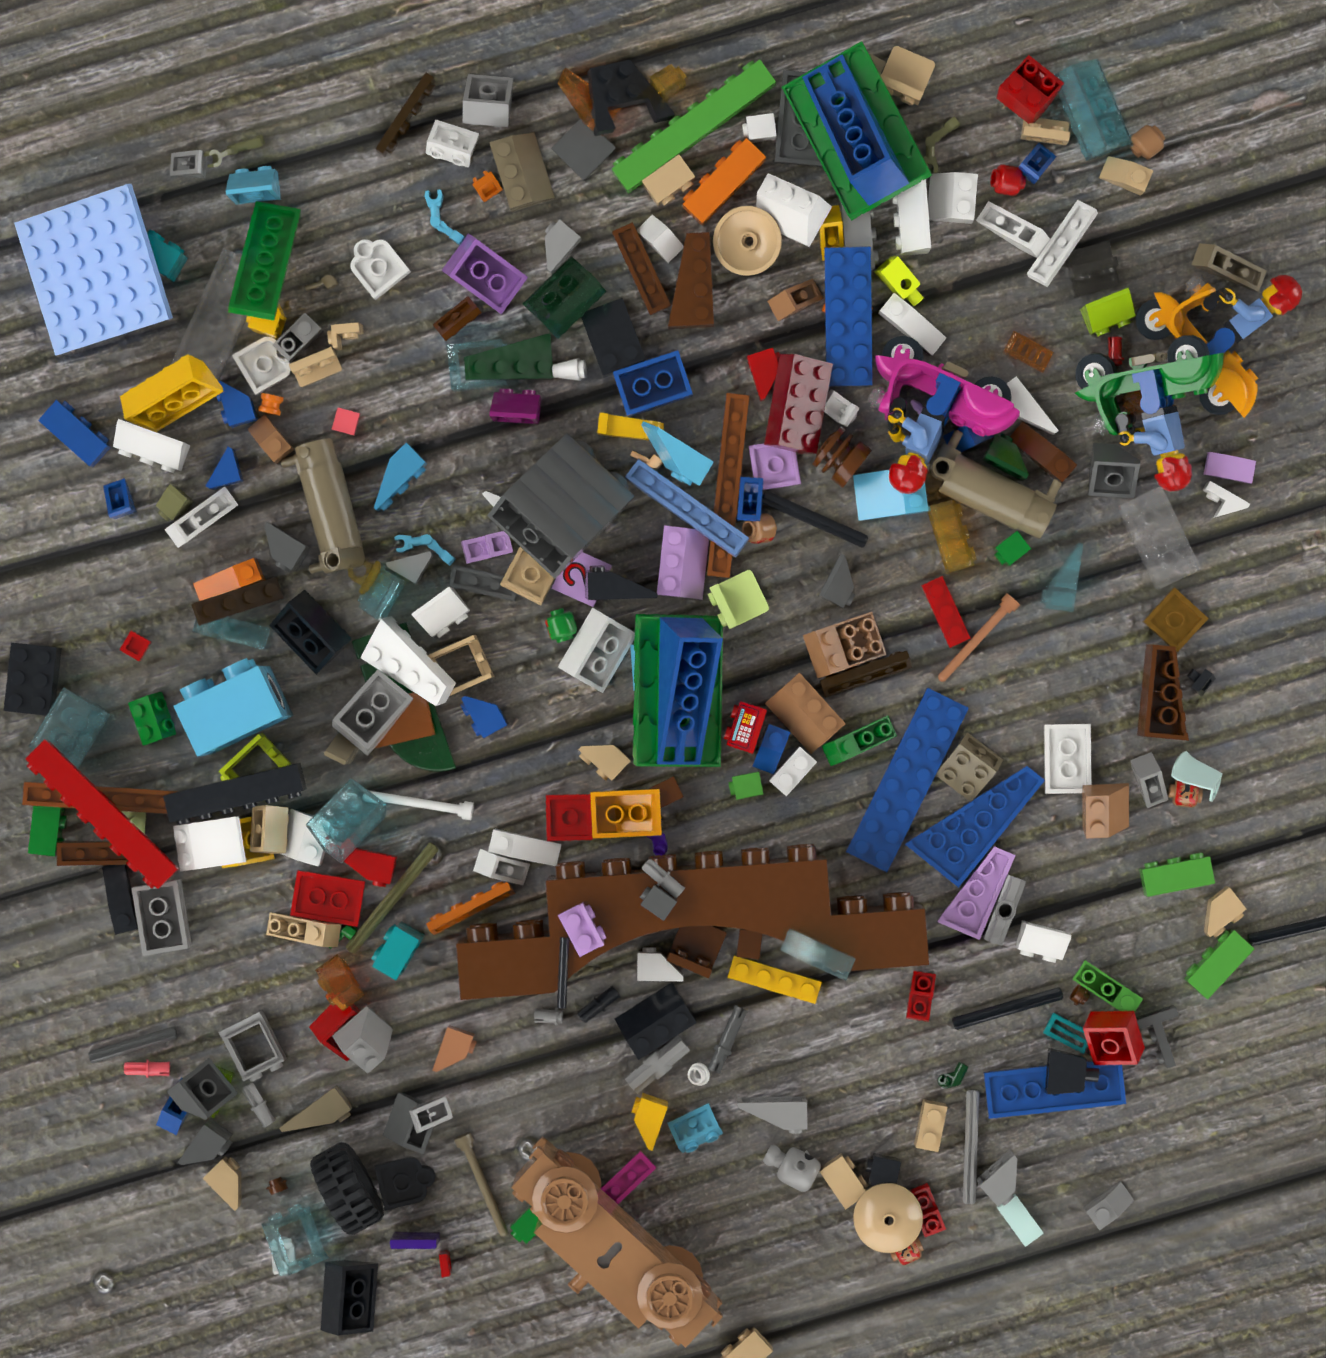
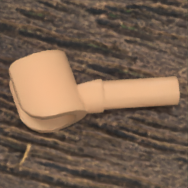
(654, 462)

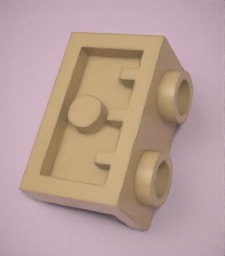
(1046, 131)
(347, 331)
(316, 367)

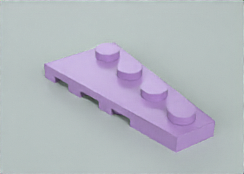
(977, 897)

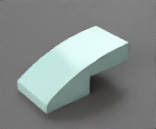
(1020, 1221)

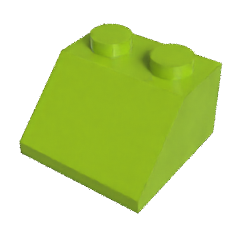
(1108, 312)

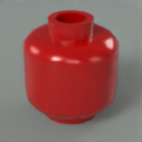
(1007, 180)

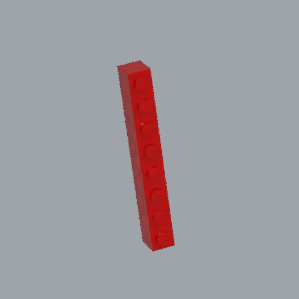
(102, 814)

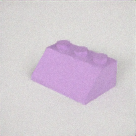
(682, 563)

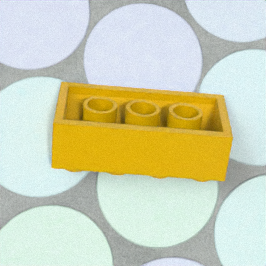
(170, 394)

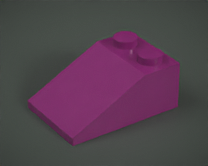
(515, 407)

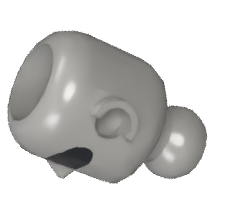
(794, 1168)

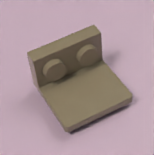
(969, 767)

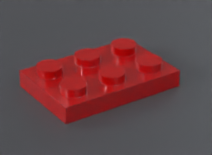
(327, 898)

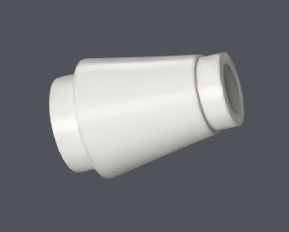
(572, 369)

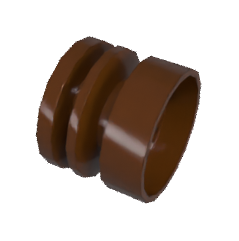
(841, 456)

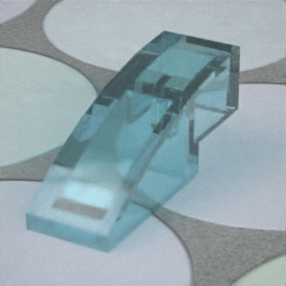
(818, 954)

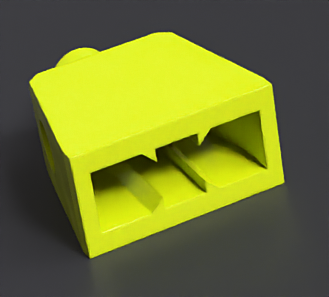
(892, 274)

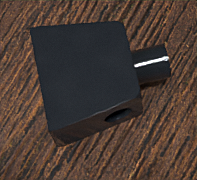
(1067, 1072)

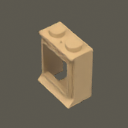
(479, 657)

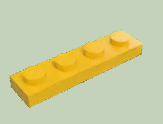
(774, 979)

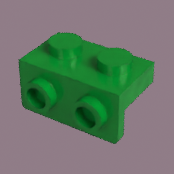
(152, 718)

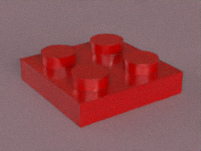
(568, 817)

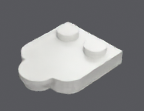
(377, 266)
(262, 364)

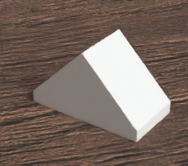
(660, 238)

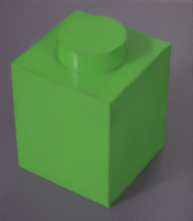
(746, 785)

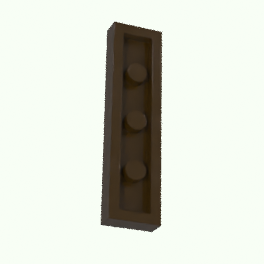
(401, 122)
(237, 601)
(867, 673)

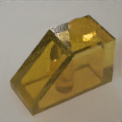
(668, 81)

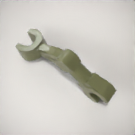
(931, 141)
(232, 149)

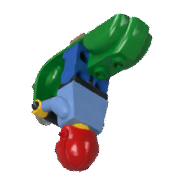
(1187, 370)

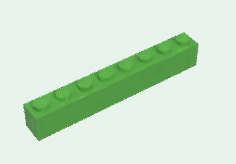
(695, 125)

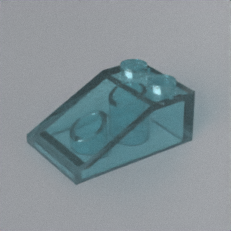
(382, 594)

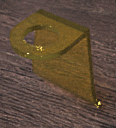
(369, 578)

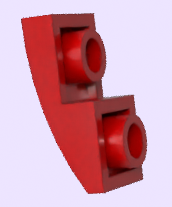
(920, 996)
(932, 1219)

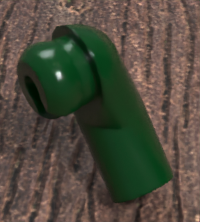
(954, 1078)

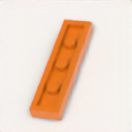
(463, 911)

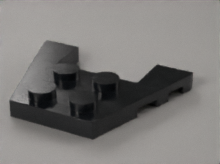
(618, 87)

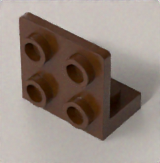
(697, 948)

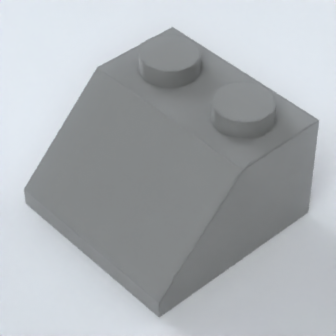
(487, 100)
(365, 1039)
(1000, 1179)

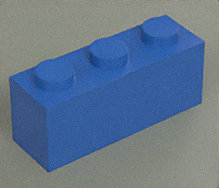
(75, 432)

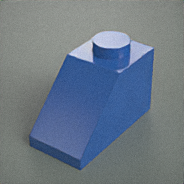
(771, 749)
(172, 1117)

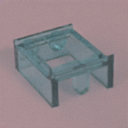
(454, 366)
(276, 1244)

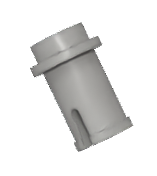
(548, 1016)

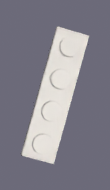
(1062, 243)

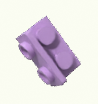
(582, 929)

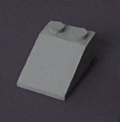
(372, 712)
(782, 1111)

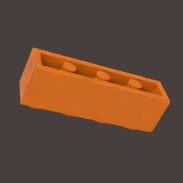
(724, 181)

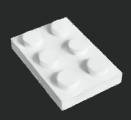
(1067, 757)

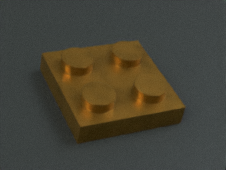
(1175, 619)

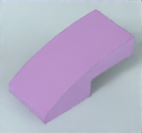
(1229, 467)
(486, 547)

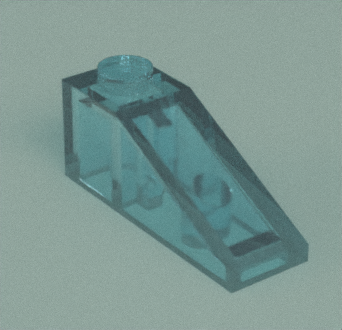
(1063, 586)
(235, 631)

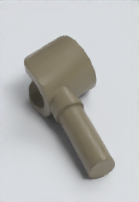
(328, 280)

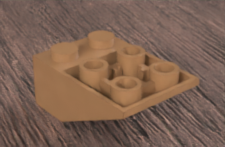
(844, 645)

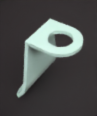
(1195, 773)

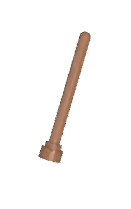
(1007, 606)

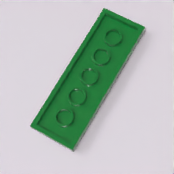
(264, 261)

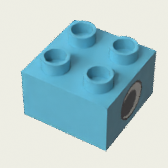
(233, 709)

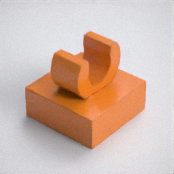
(487, 186)

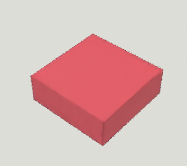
(346, 421)

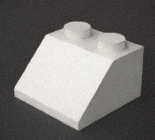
(952, 197)
(301, 843)
(1042, 941)

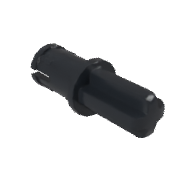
(598, 1004)

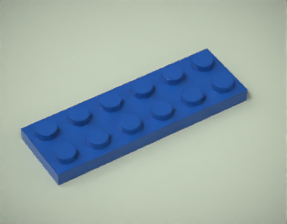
(848, 315)
(1023, 1091)

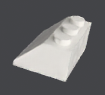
(793, 208)
(912, 220)
(150, 446)
(597, 650)

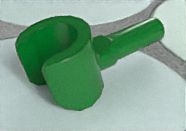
(348, 931)

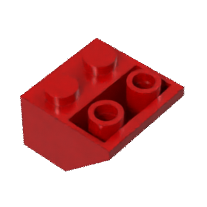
(1029, 90)

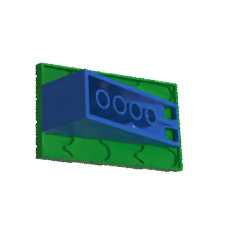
(856, 130)
(677, 690)

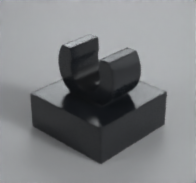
(1201, 681)

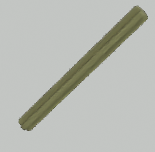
(392, 898)

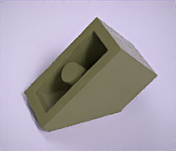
(173, 503)

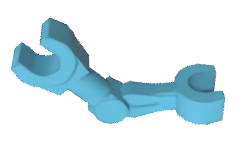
(435, 220)
(424, 540)

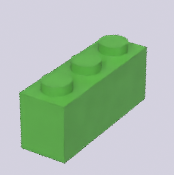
(1176, 874)
(1218, 963)

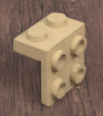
(907, 75)

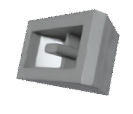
(188, 164)
(412, 566)
(430, 1114)

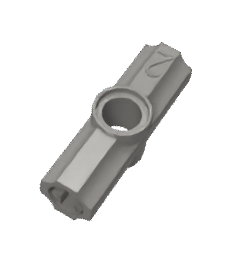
(998, 924)
(657, 1064)

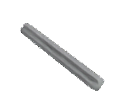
(971, 1144)

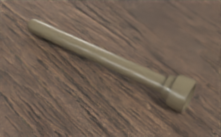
(465, 1143)

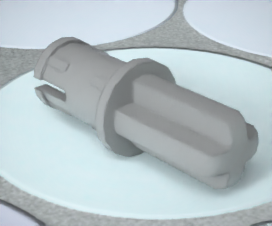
(663, 878)
(258, 1105)

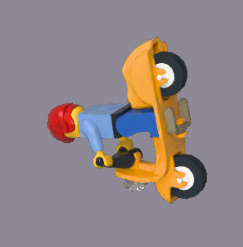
(1235, 385)

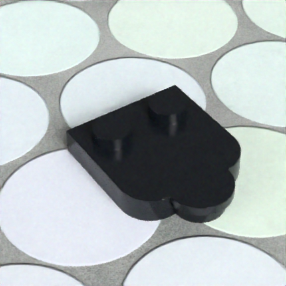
(403, 1181)

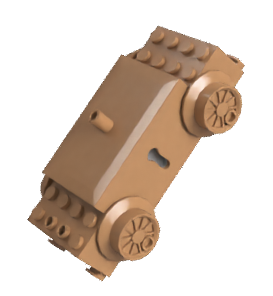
(613, 1248)

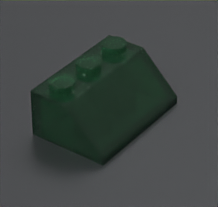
(564, 297)

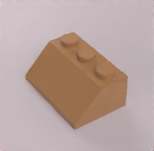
(805, 713)

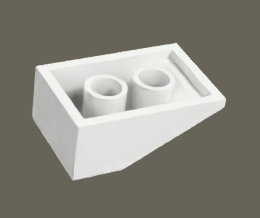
(442, 612)
(209, 843)

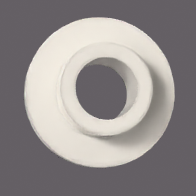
(698, 1074)

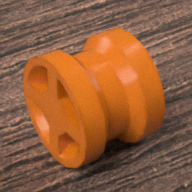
(270, 404)

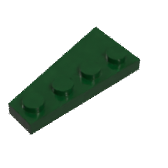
(517, 361)

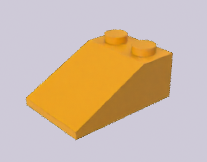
(626, 813)

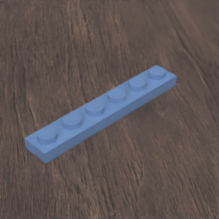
(687, 508)

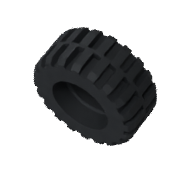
(346, 1188)

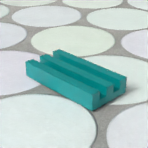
(1050, 1023)

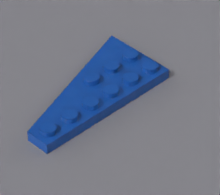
(967, 834)

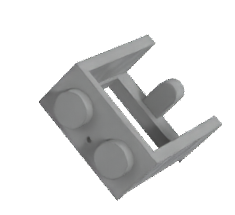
(272, 1064)

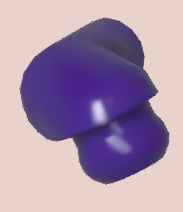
(659, 844)

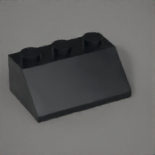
(310, 631)
(655, 1020)
(349, 1297)

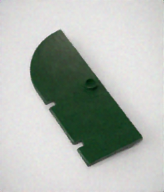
(426, 753)

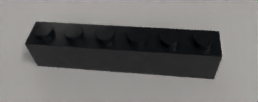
(235, 792)

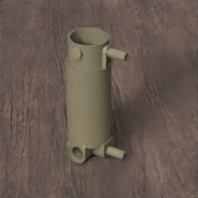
(993, 492)
(328, 506)

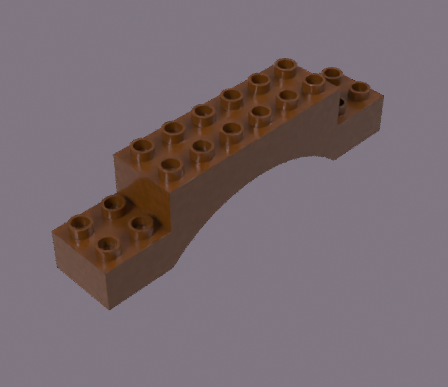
(743, 894)

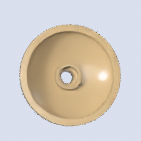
(731, 237)
(886, 1201)

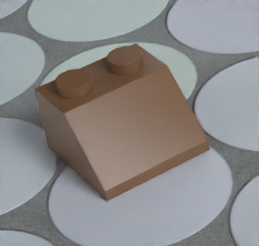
(1105, 809)

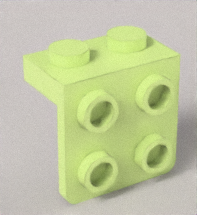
(738, 599)

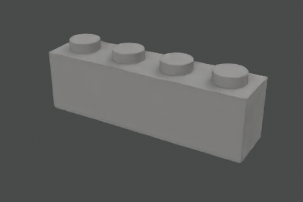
(859, 232)

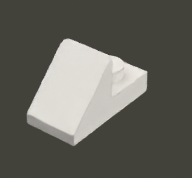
(1230, 502)

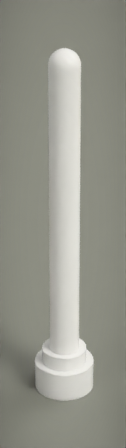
(463, 810)

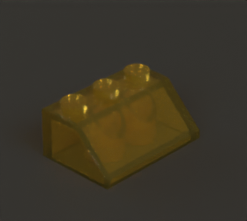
(951, 536)

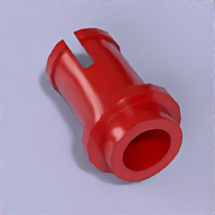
(1115, 350)

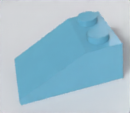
(253, 186)
(683, 461)
(879, 499)

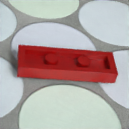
(945, 612)

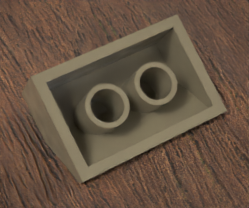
(522, 171)

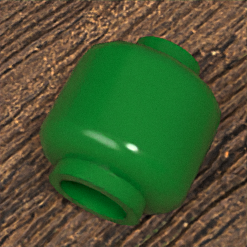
(561, 625)

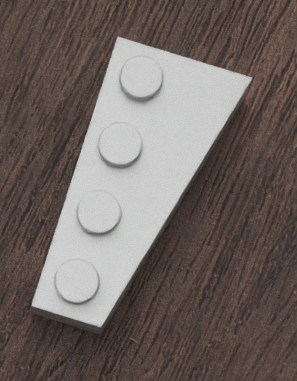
(407, 663)

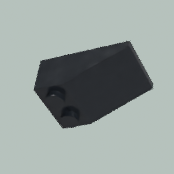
(612, 337)
(606, 585)

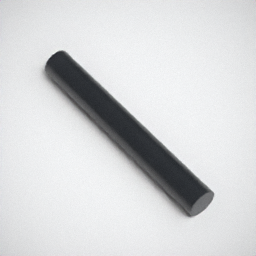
(563, 972)

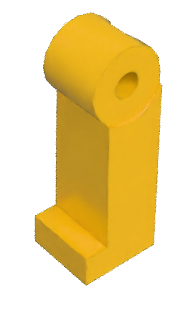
(623, 426)

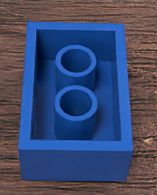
(653, 383)

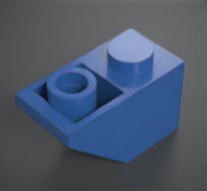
(237, 406)
(486, 716)

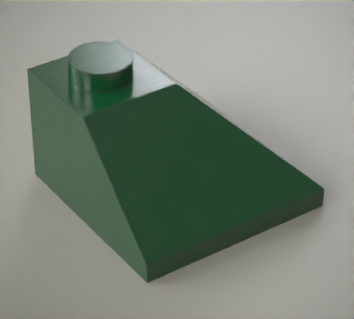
(1006, 457)

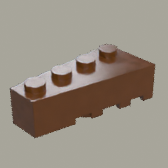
(693, 292)
(1161, 697)

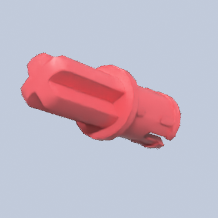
(147, 1068)

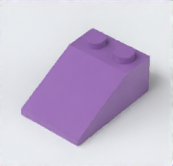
(484, 273)

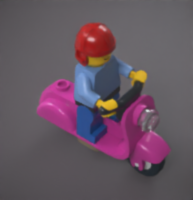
(980, 406)

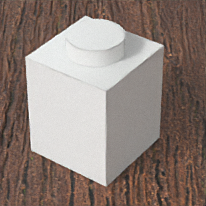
(760, 128)

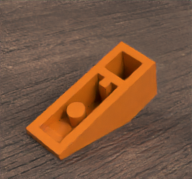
(230, 579)

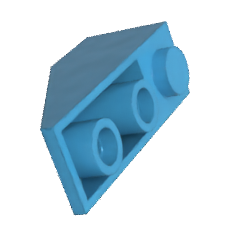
(400, 470)

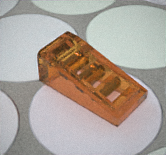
(1024, 359)

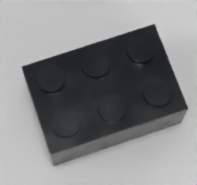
(32, 678)

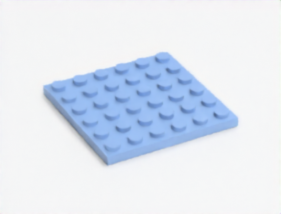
(93, 269)

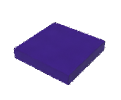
(414, 1240)

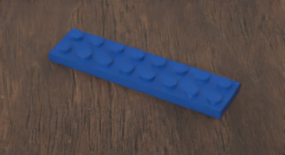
(907, 779)

